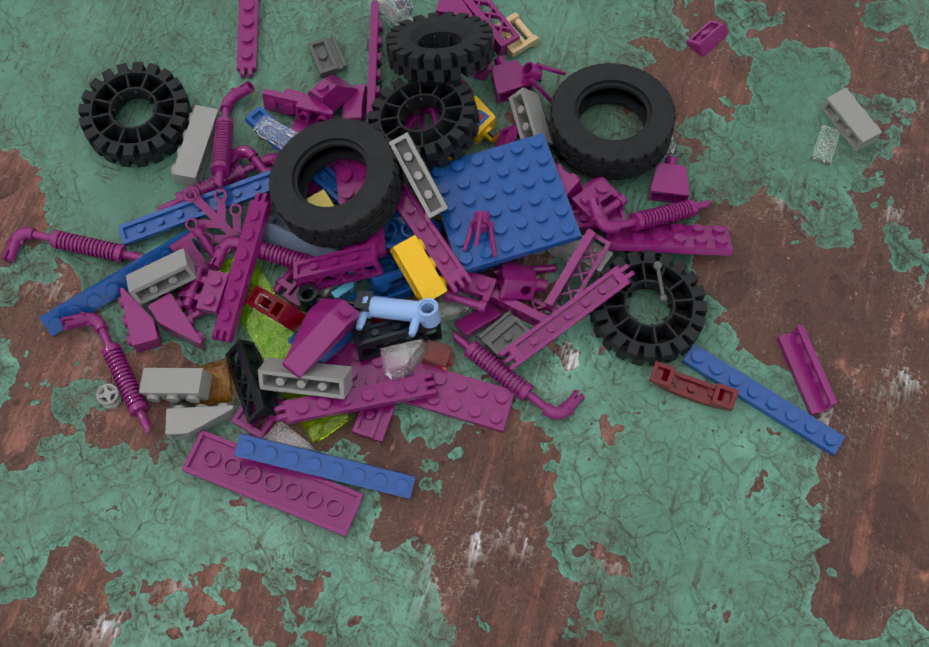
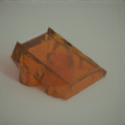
(221, 385)

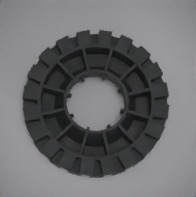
(440, 46)
(446, 137)
(141, 141)
(653, 341)

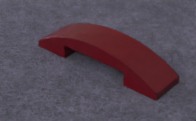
(693, 389)

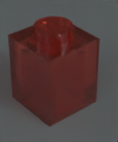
(439, 355)

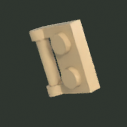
(520, 45)

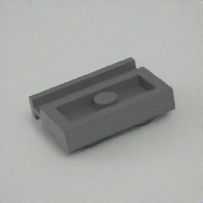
(327, 56)
(503, 333)

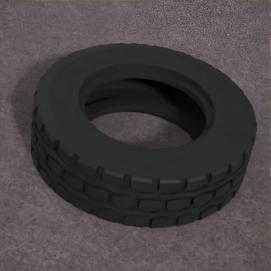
(620, 86)
(358, 216)

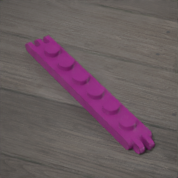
(247, 37)
(375, 57)
(435, 245)
(242, 268)
(566, 316)
(357, 399)

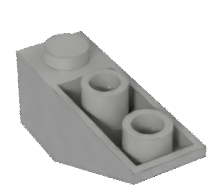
(187, 423)

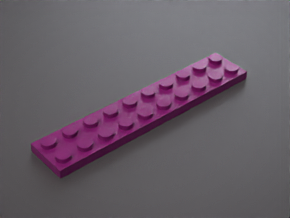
(457, 397)

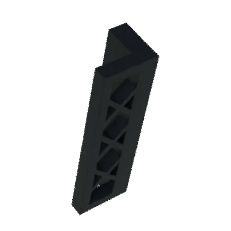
(387, 331)
(250, 360)

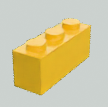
(418, 269)

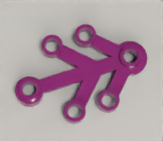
(218, 218)

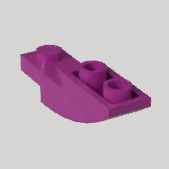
(298, 104)

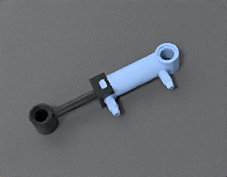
(423, 312)

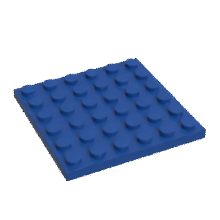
(518, 190)

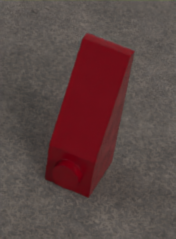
(275, 308)

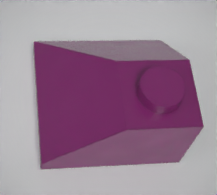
(333, 92)

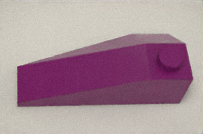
(319, 333)

